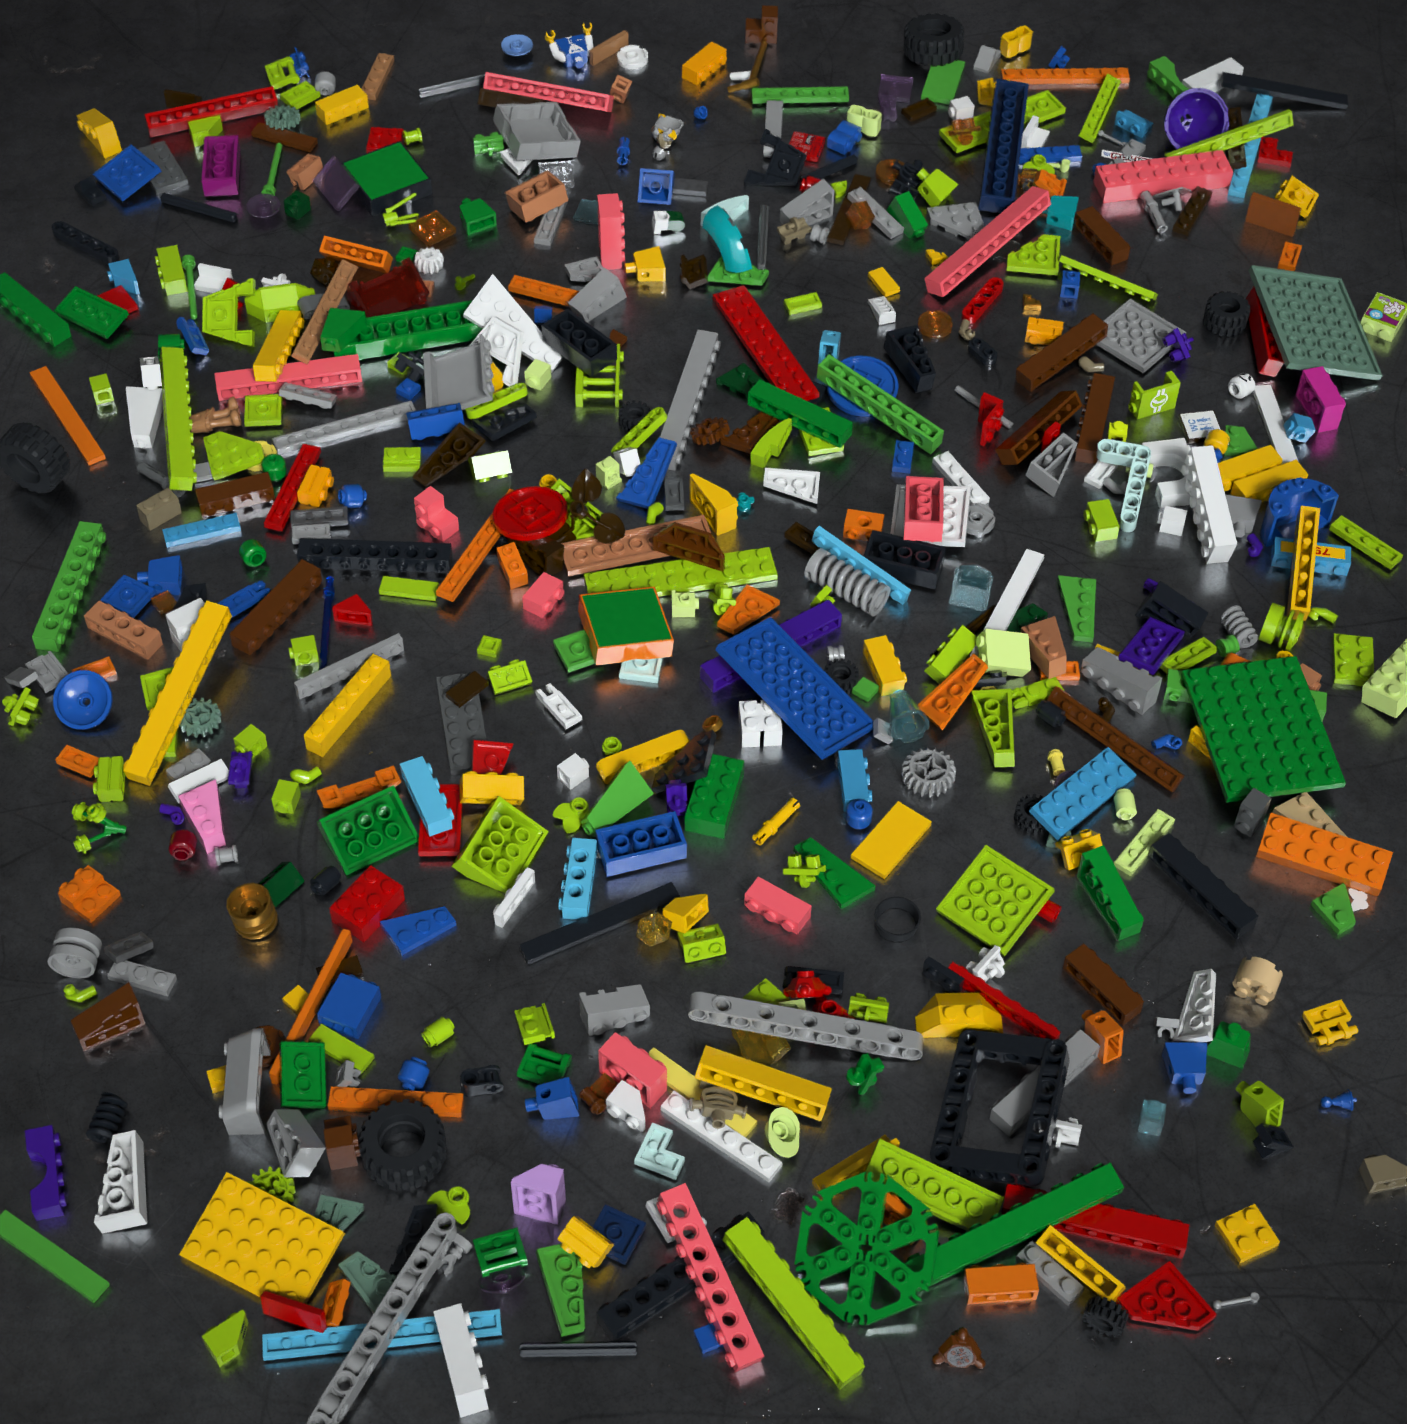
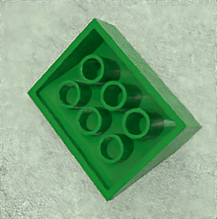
(368, 830)

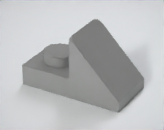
(986, 59)

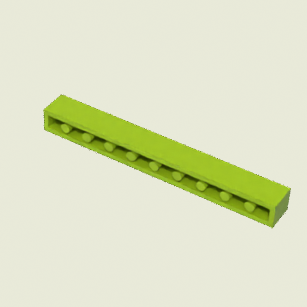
(176, 419)

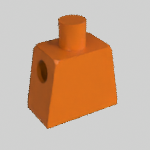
(1105, 1032)

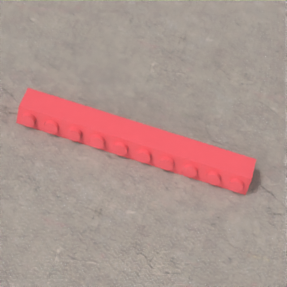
(987, 241)

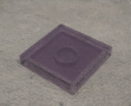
(898, 87)

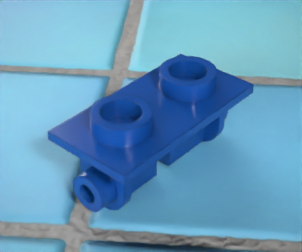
(300, 64)

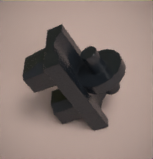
(403, 362)

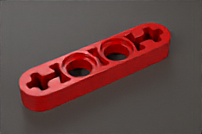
(997, 283)

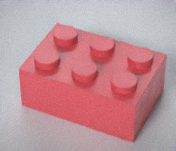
(634, 1066)

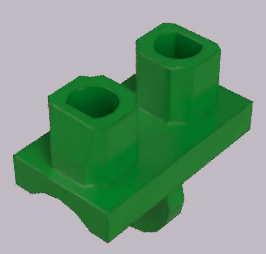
(864, 1073)

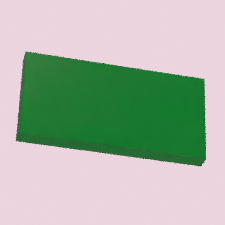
(91, 312)

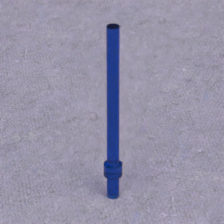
(328, 595)

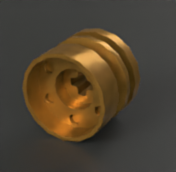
(252, 911)

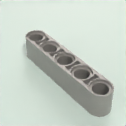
(773, 122)

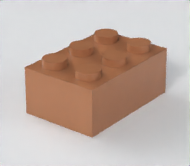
(536, 196)

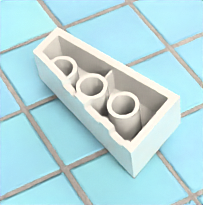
(124, 1186)
(461, 1359)

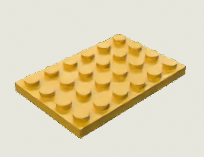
(261, 1242)

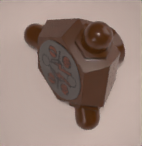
(959, 1351)

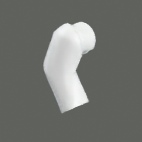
(744, 75)

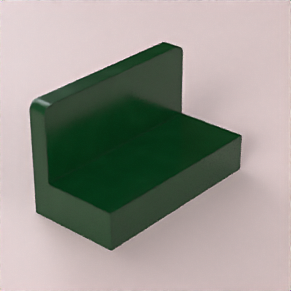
(282, 882)

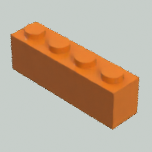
(356, 254)

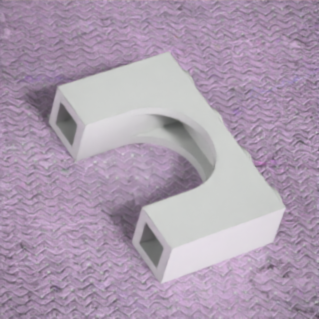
(1171, 454)

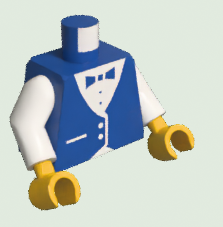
(573, 49)

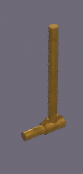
(753, 80)

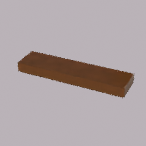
(285, 137)

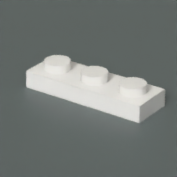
(513, 897)

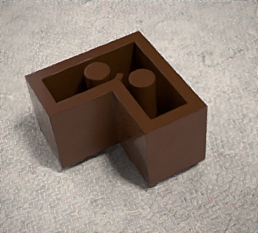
(763, 29)
(341, 1142)

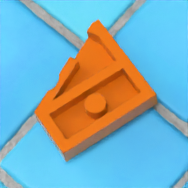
(1049, 182)

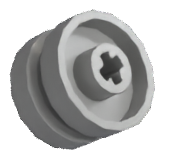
(74, 953)

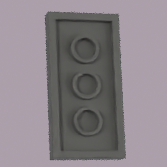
(171, 175)

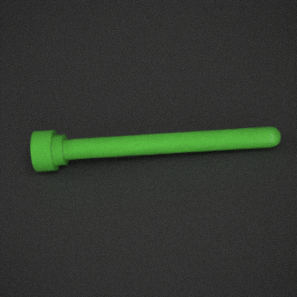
(269, 187)
(188, 264)

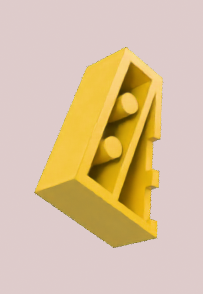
(100, 132)

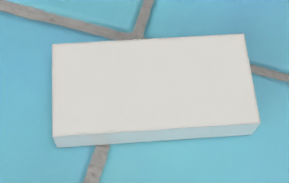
(1099, 473)

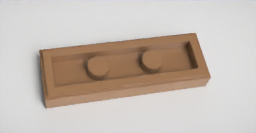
(608, 47)

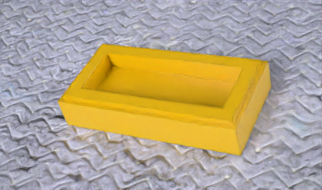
(883, 282)

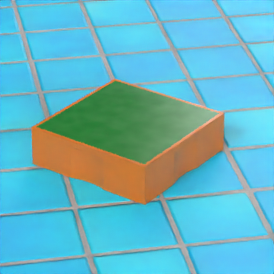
(625, 625)

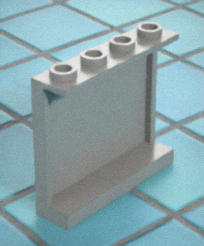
(459, 376)

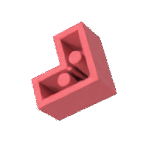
(434, 516)

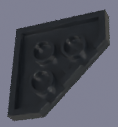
(689, 763)

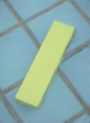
(1140, 846)

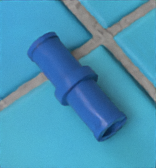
(623, 150)

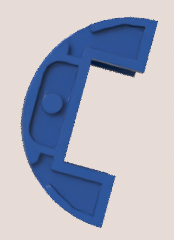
(1288, 498)

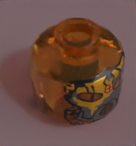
(1026, 178)

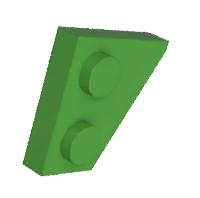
(1335, 909)

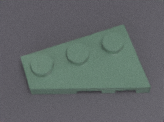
(367, 1279)

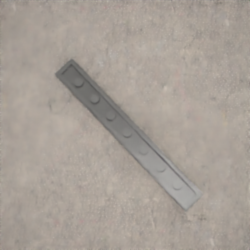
(343, 427)

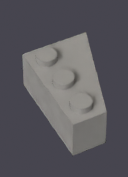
(812, 204)
(598, 296)
(1051, 464)
(613, 1009)
(294, 1142)

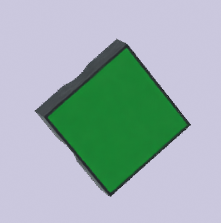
(388, 177)

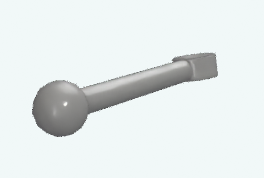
(1101, 133)
(1254, 1297)

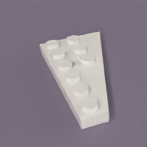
(497, 302)

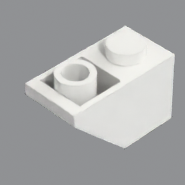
(627, 1105)

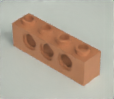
(123, 629)

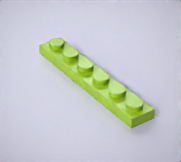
(1099, 108)
(1115, 282)

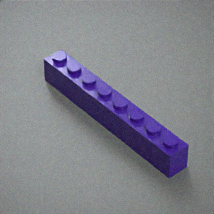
(802, 629)

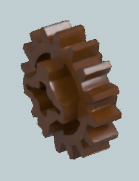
(710, 431)

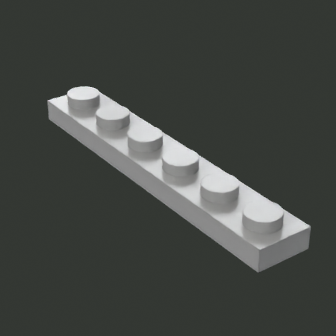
(347, 666)

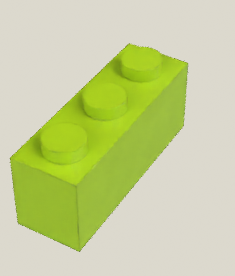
(171, 270)
(951, 654)

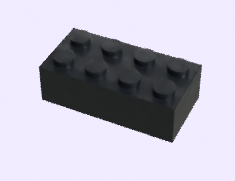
(579, 342)
(905, 559)

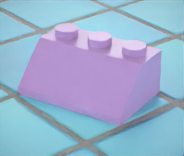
(540, 1193)

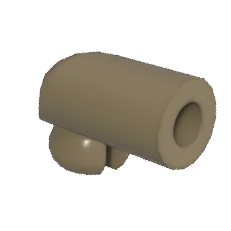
(964, 331)
(1090, 366)

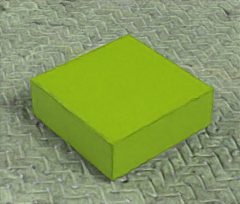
(489, 646)

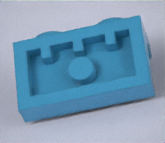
(1133, 123)

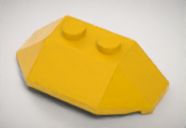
(955, 1012)

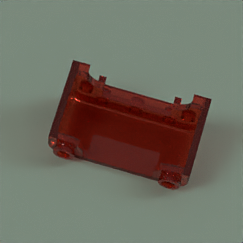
(389, 292)

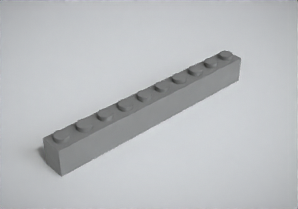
(690, 391)

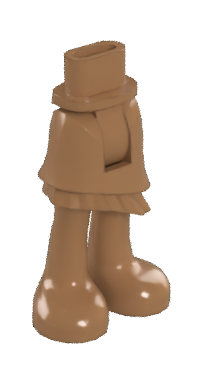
(209, 418)

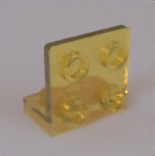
(760, 1046)

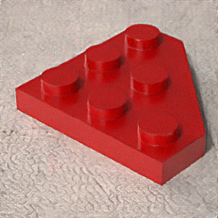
(1167, 1300)

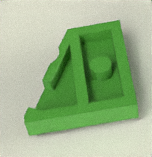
(1239, 441)

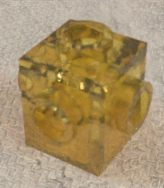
(654, 929)

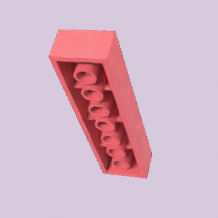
(1158, 175)

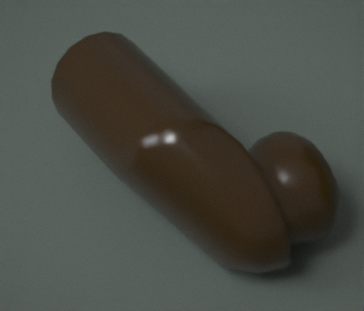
(1106, 708)

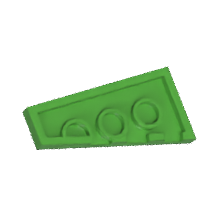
(1079, 605)
(564, 1286)

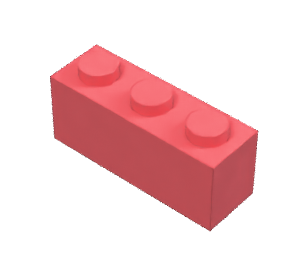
(777, 905)

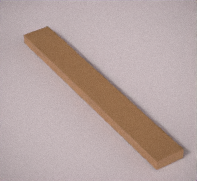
(330, 299)

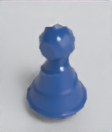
(1343, 1100)

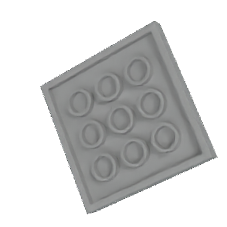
(1137, 335)

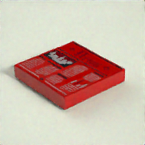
(808, 144)

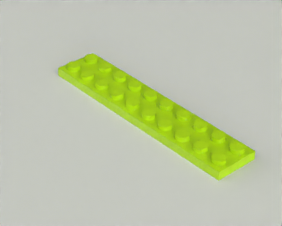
(687, 576)

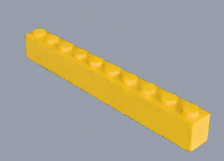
(177, 693)

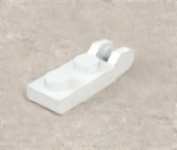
(559, 706)

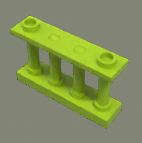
(582, 381)

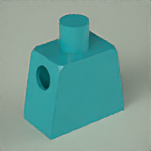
(1062, 211)

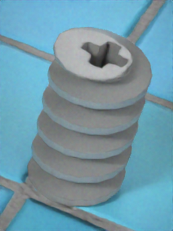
(1239, 626)

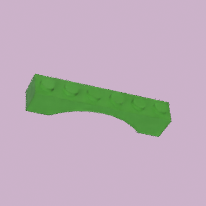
(1164, 74)

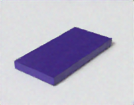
(1151, 645)

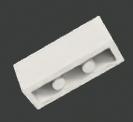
(150, 372)

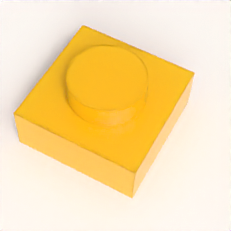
(217, 1078)

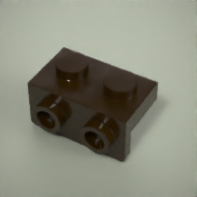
(324, 270)
(693, 271)

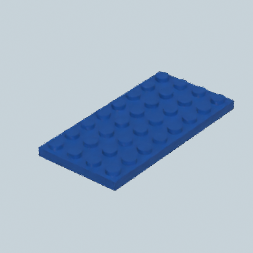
(796, 687)

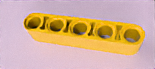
(645, 755)

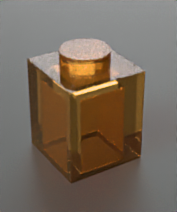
(860, 215)

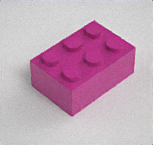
(1320, 399)

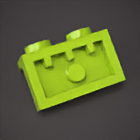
(509, 677)
(702, 943)

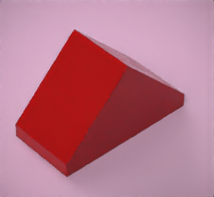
(352, 611)

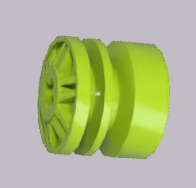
(1281, 627)

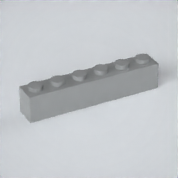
(1015, 1108)

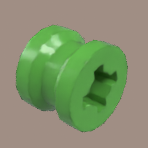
(1227, 645)

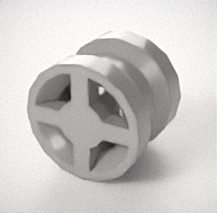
(819, 234)
(834, 653)

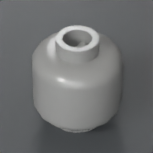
(325, 83)

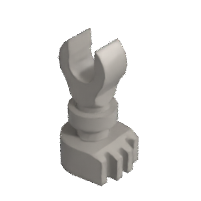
(461, 1245)

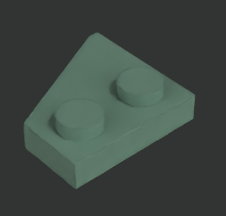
(338, 1211)

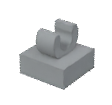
(1166, 1023)
(345, 1075)

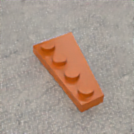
(951, 693)

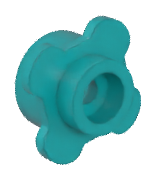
(744, 502)

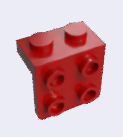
(990, 416)

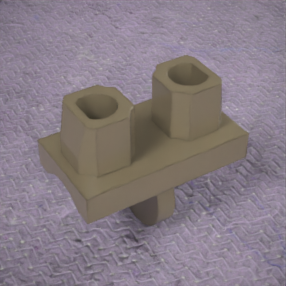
(794, 229)

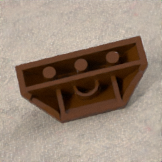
(690, 545)

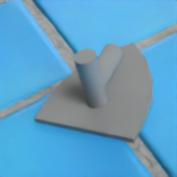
(1172, 200)

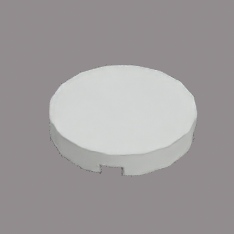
(632, 57)

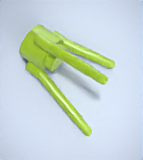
(391, 218)

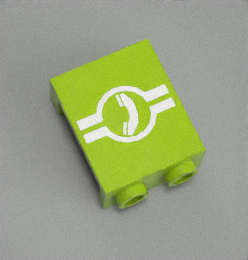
(1155, 399)

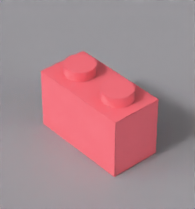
(543, 595)

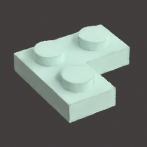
(654, 1155)

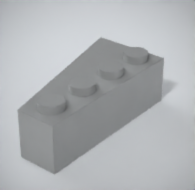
(1122, 680)

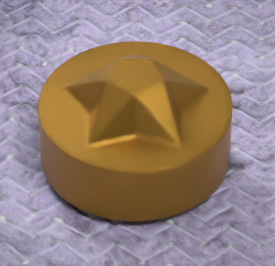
(712, 723)

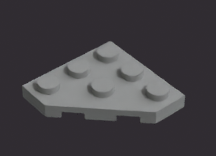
(957, 219)

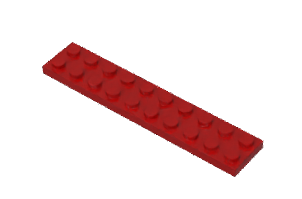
(764, 343)

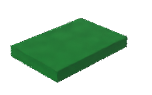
(302, 1074)

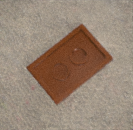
(1273, 214)

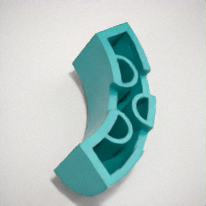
(727, 239)

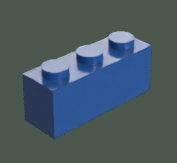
(434, 421)

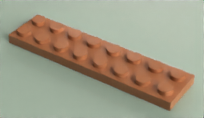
(636, 546)

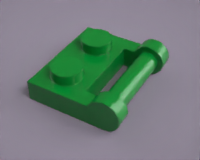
(541, 1070)
(497, 1246)

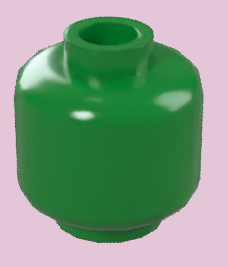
(275, 466)
(252, 553)

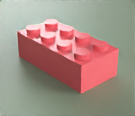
(611, 231)
(923, 509)

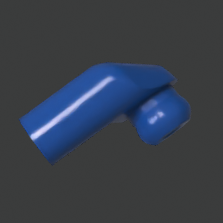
(1168, 741)

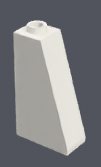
(144, 414)

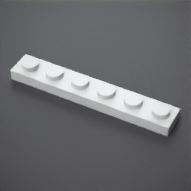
(724, 1138)

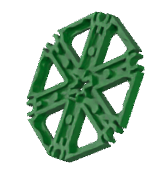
(878, 1260)

